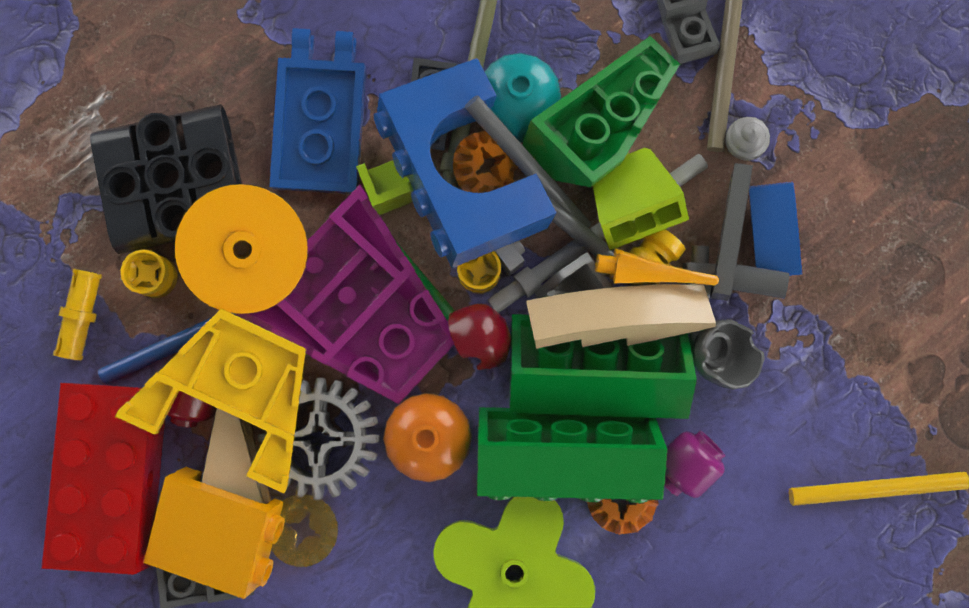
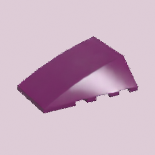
(361, 305)

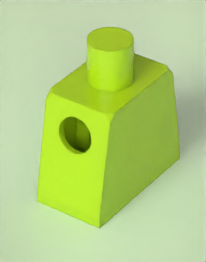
(638, 199)

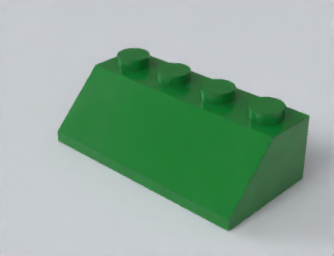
(601, 378)
(569, 457)

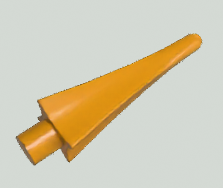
(635, 269)

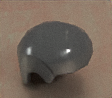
(728, 355)

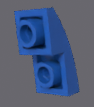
(775, 227)

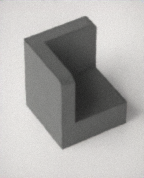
(575, 277)

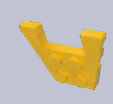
(238, 372)

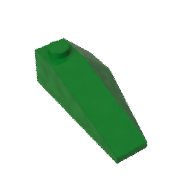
(599, 120)

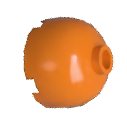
(427, 437)

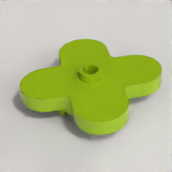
(524, 537)

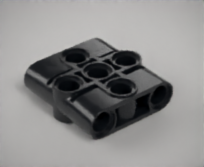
(131, 154)

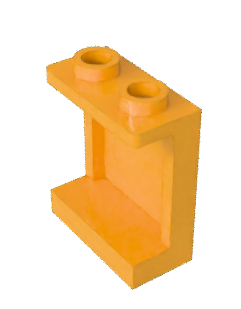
(213, 535)

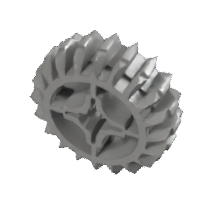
(319, 458)

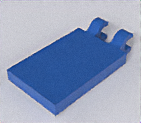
(318, 117)

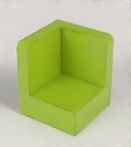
(385, 187)

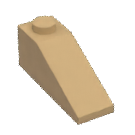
(230, 457)

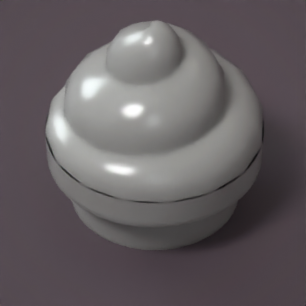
(747, 138)

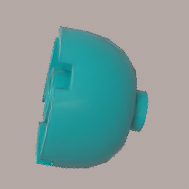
(523, 90)

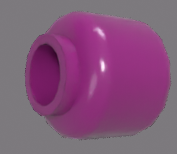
(693, 464)

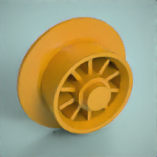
(241, 248)

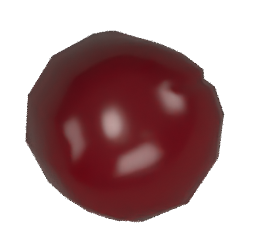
(481, 334)

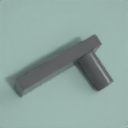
(730, 274)

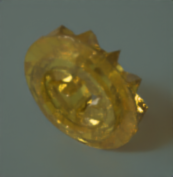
(314, 548)

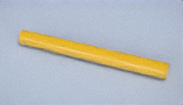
(878, 488)

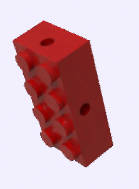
(100, 484)

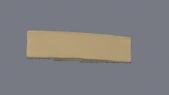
(620, 312)

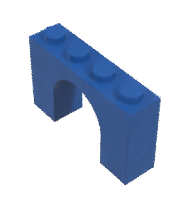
(461, 221)

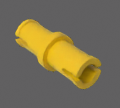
(77, 314)

